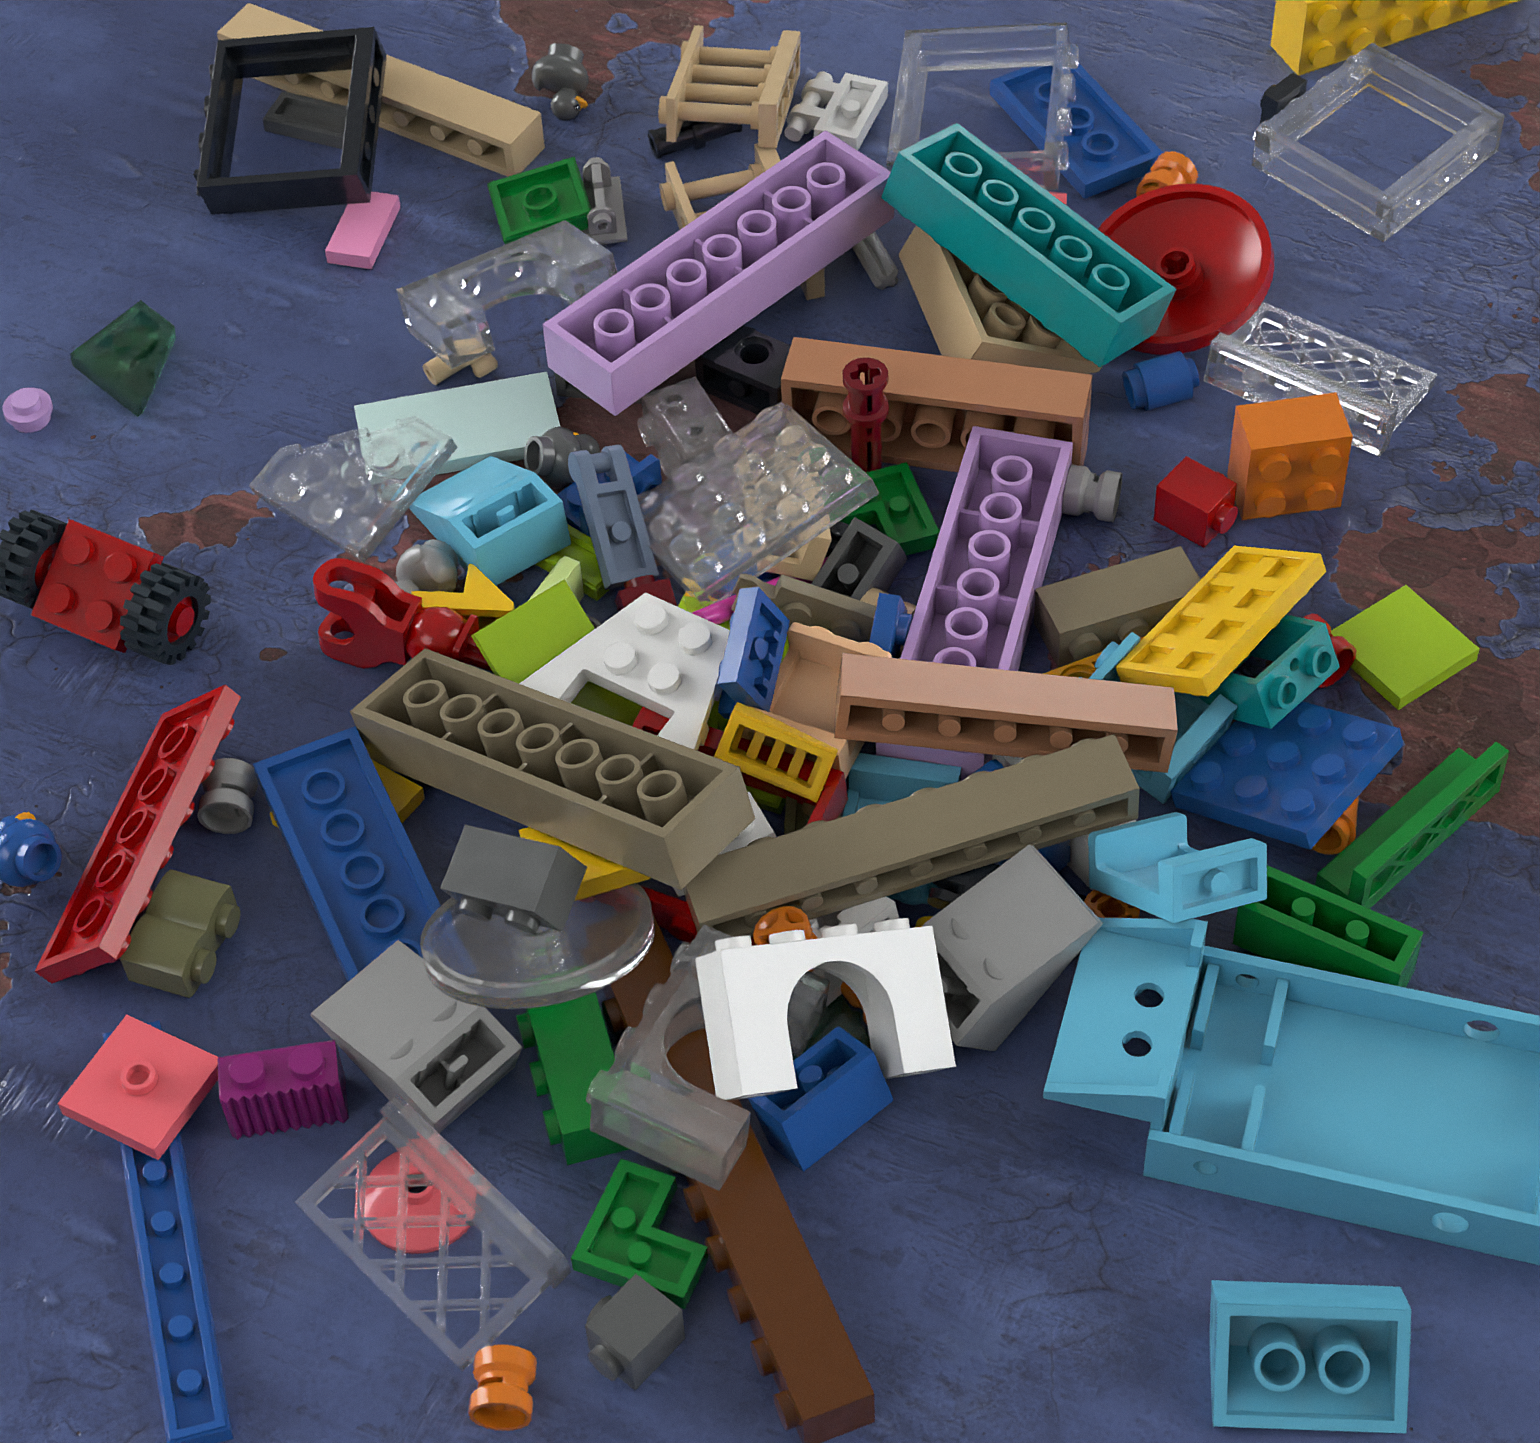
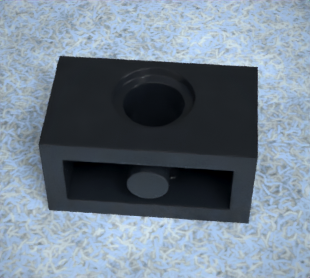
(744, 369)

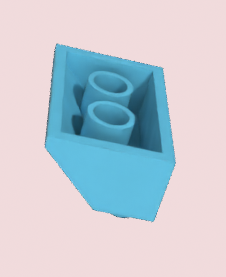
(1309, 1356)

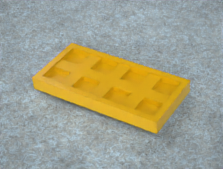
(1221, 619)

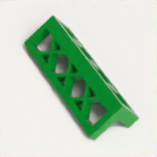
(1414, 826)

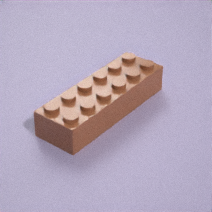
(937, 401)

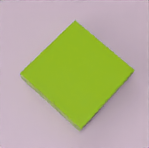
(1405, 646)

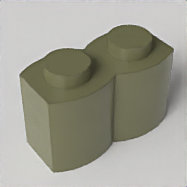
(180, 932)

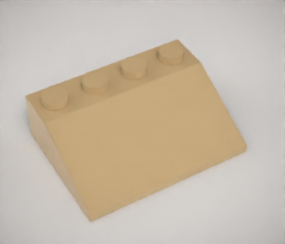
(976, 318)

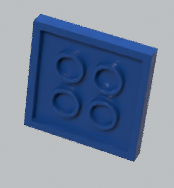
(1288, 777)

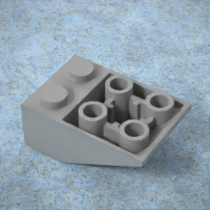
(1007, 946)
(417, 1037)

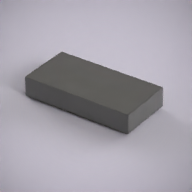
(307, 119)

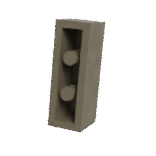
(1106, 605)

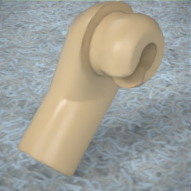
(438, 371)

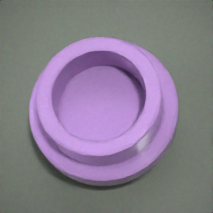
(28, 409)

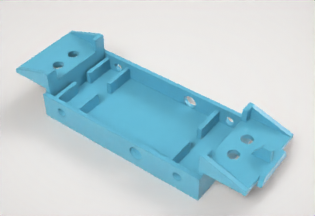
(1310, 1087)

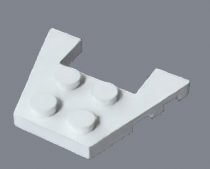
(651, 658)

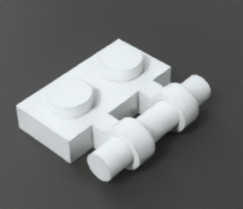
(849, 111)

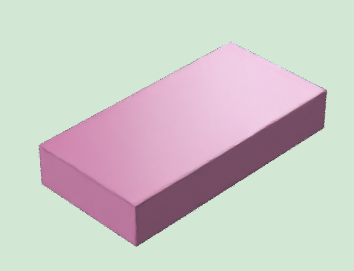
(363, 231)

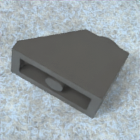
(861, 562)

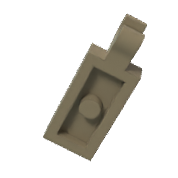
(815, 606)

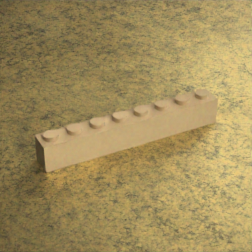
(415, 102)

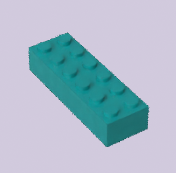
(1028, 244)

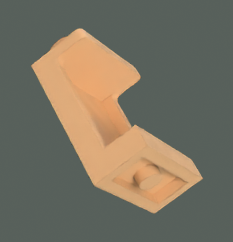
(808, 689)

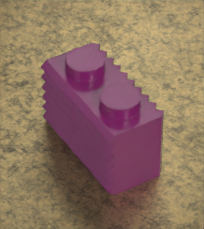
(283, 1088)

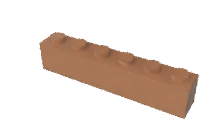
(1000, 710)

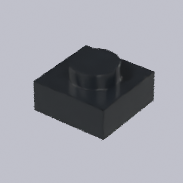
(1280, 94)

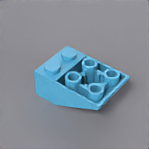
(495, 518)

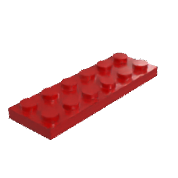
(139, 836)

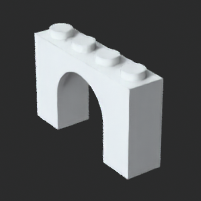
(750, 987)

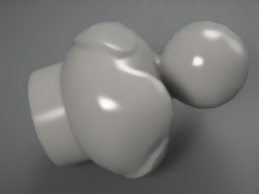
(428, 568)

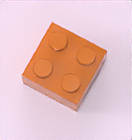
(1289, 455)

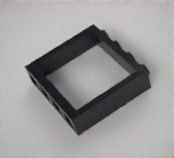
(287, 55)

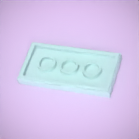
(480, 417)

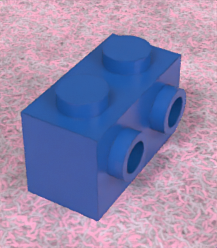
(834, 1096)

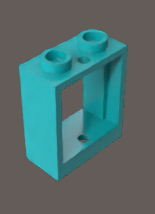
(1301, 663)

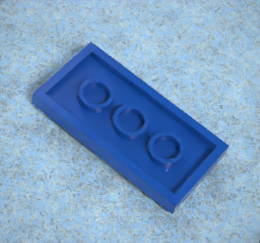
(1104, 140)

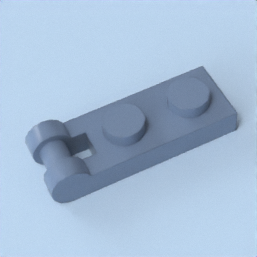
(613, 515)

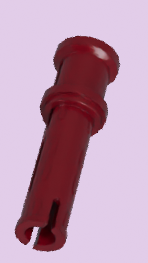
(866, 410)

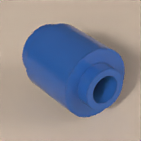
(1160, 381)

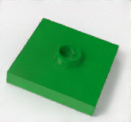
(540, 199)

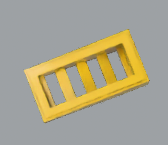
(763, 724)

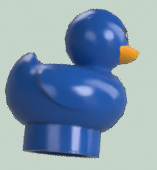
(27, 851)

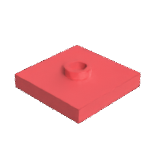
(141, 1087)

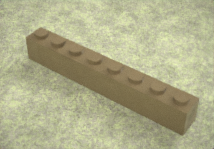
(918, 838)

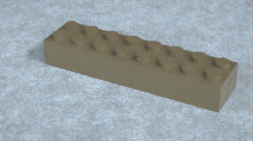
(556, 767)

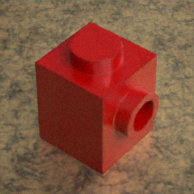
(1196, 502)

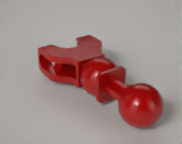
(386, 620)

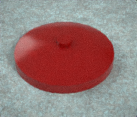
(1206, 248)

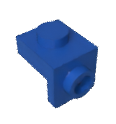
(890, 623)

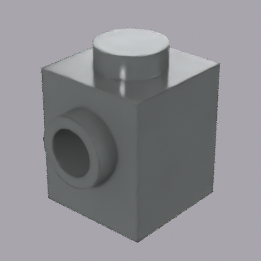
(633, 1332)

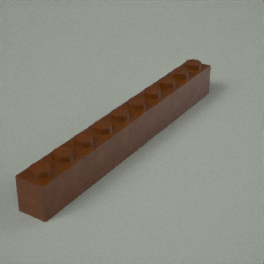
(762, 1251)

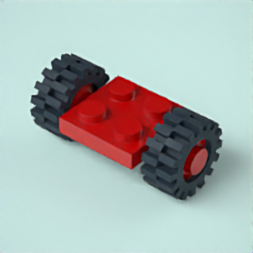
(101, 587)

